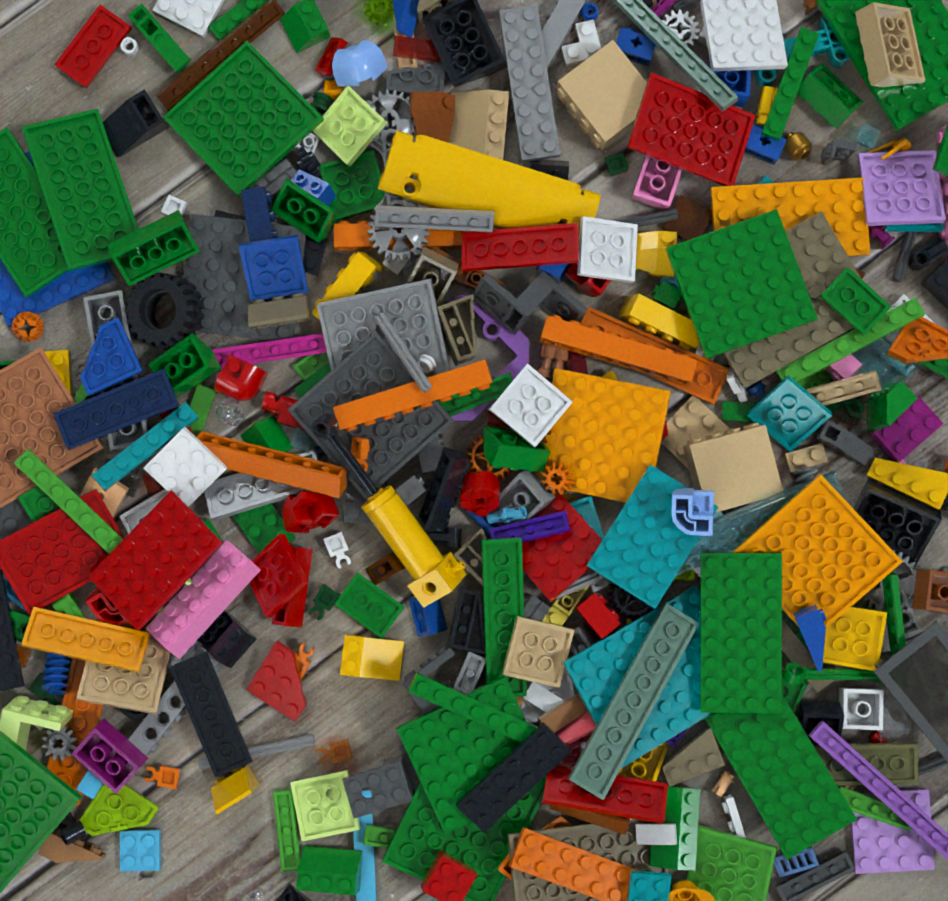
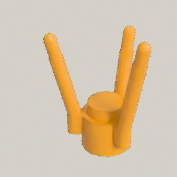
(900, 145)

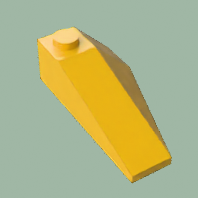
(652, 254)

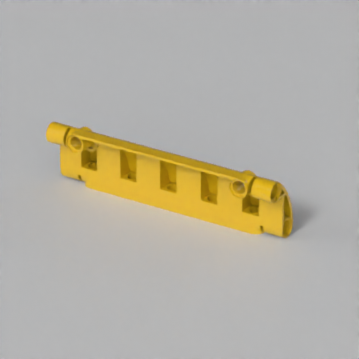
(475, 181)

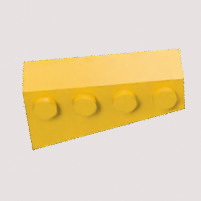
(351, 279)
(659, 321)

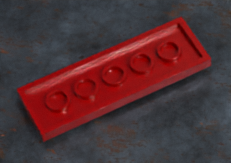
(520, 247)
(625, 798)

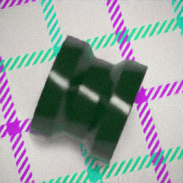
(320, 102)

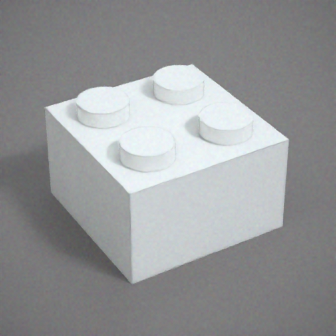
(861, 707)

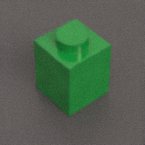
(666, 295)

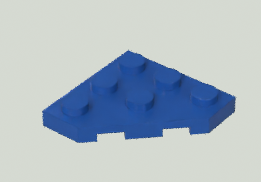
(110, 359)

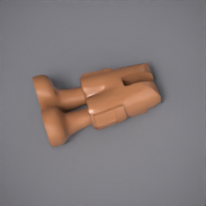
(550, 353)

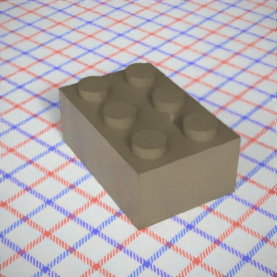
(435, 267)

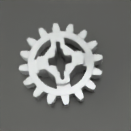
(686, 30)

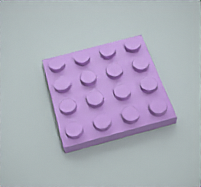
(901, 188)
(887, 848)

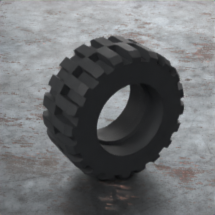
(142, 310)

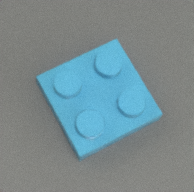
(140, 850)

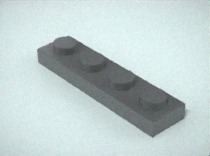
(816, 877)

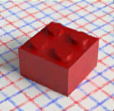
(598, 615)
(448, 878)

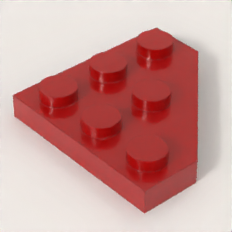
(280, 682)

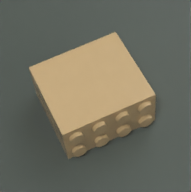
(603, 95)
(734, 465)

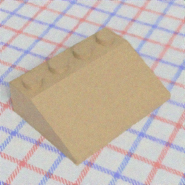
(889, 45)
(480, 121)

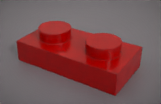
(325, 64)

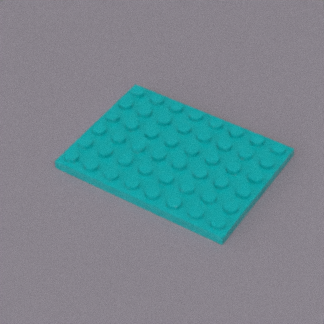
(602, 666)

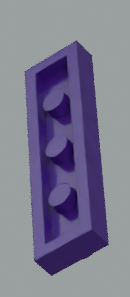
(534, 528)

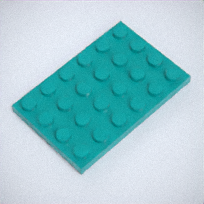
(644, 543)

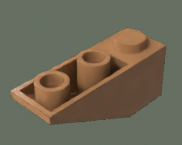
(57, 851)

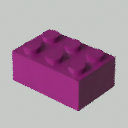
(907, 431)
(109, 756)

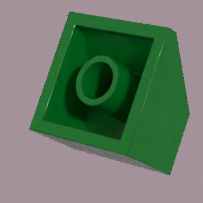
(304, 25)

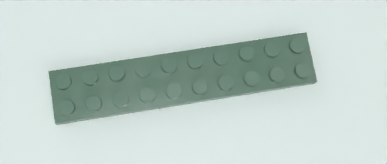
(633, 701)

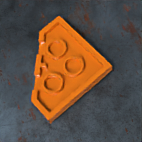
(920, 342)

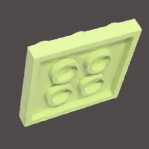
(349, 126)
(323, 806)

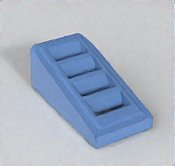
(804, 866)

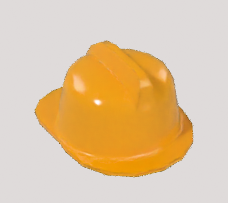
(688, 891)

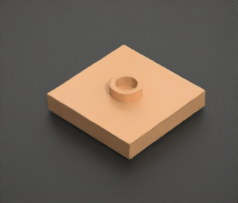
(112, 497)

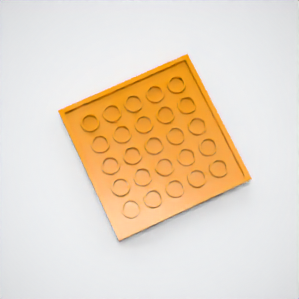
(606, 433)
(825, 551)

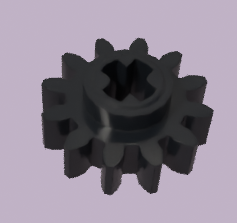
(307, 162)

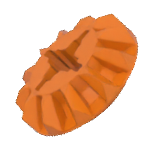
(32, 319)

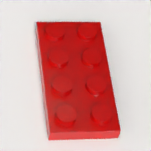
(93, 46)

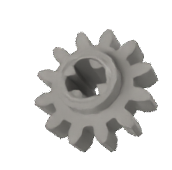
(66, 746)

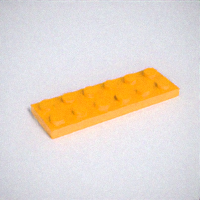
(86, 639)

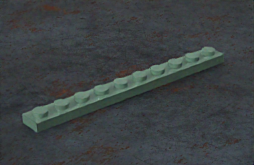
(678, 52)

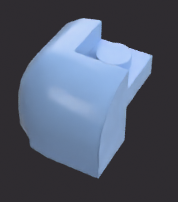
(358, 64)
(693, 511)

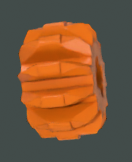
(554, 484)

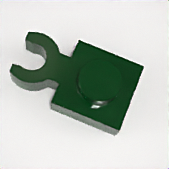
(325, 600)
(36, 688)

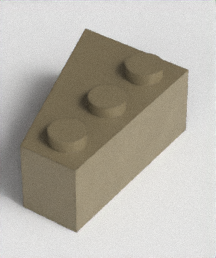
(459, 329)
(472, 555)
(693, 759)

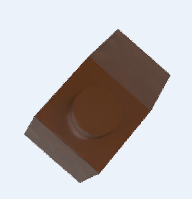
(384, 568)

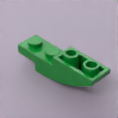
(159, 38)

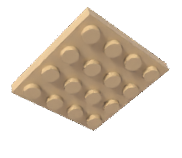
(127, 688)

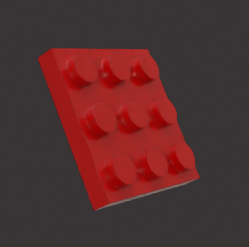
(279, 575)

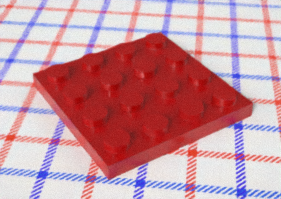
(561, 558)

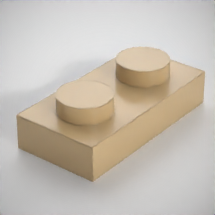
(805, 457)

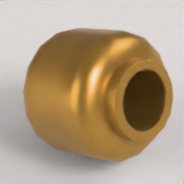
(797, 146)

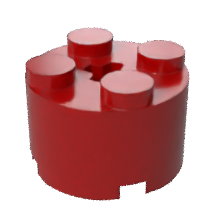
(480, 493)

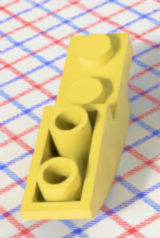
(563, 607)

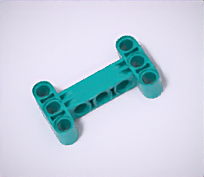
(823, 45)

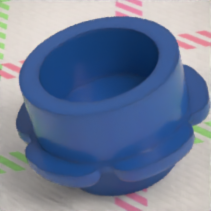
(589, 7)
(757, 389)

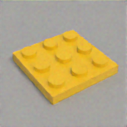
(855, 638)

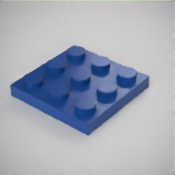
(273, 267)

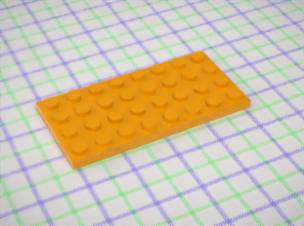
(796, 201)

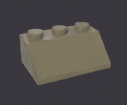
(279, 311)

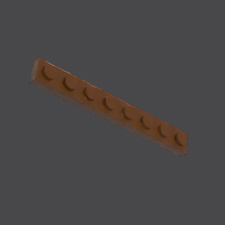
(208, 62)

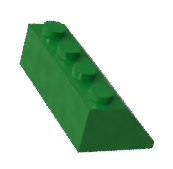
(153, 248)
(887, 405)
(682, 809)

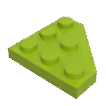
(117, 811)

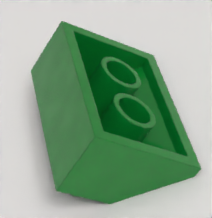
(829, 96)
(304, 211)
(187, 364)
(511, 451)
(329, 870)

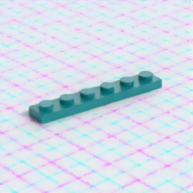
(144, 447)

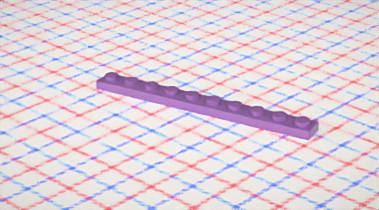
(881, 787)

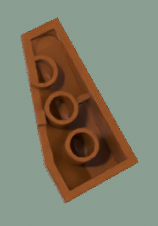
(433, 113)

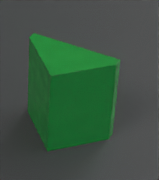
(268, 434)

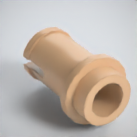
(723, 783)

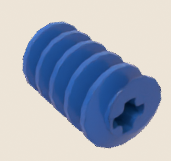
(54, 674)

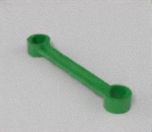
(795, 674)

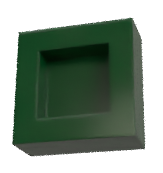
(616, 164)

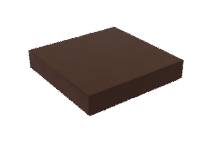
(691, 220)

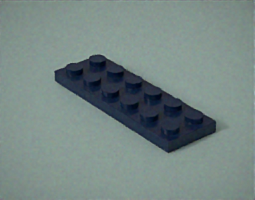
(116, 409)

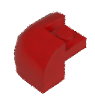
(586, 285)
(240, 379)
(308, 511)
(104, 609)

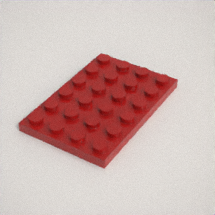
(690, 131)
(53, 555)
(155, 560)

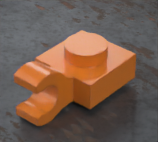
(360, 449)

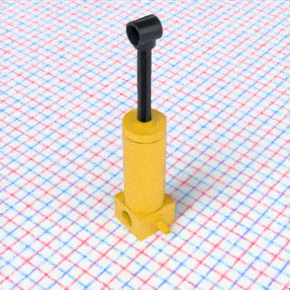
(431, 572)

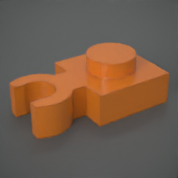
(302, 660)
(166, 777)

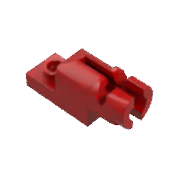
(281, 407)

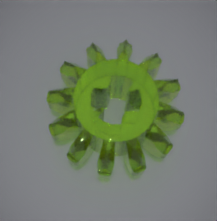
(376, 15)

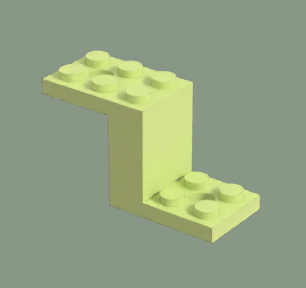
(23, 712)

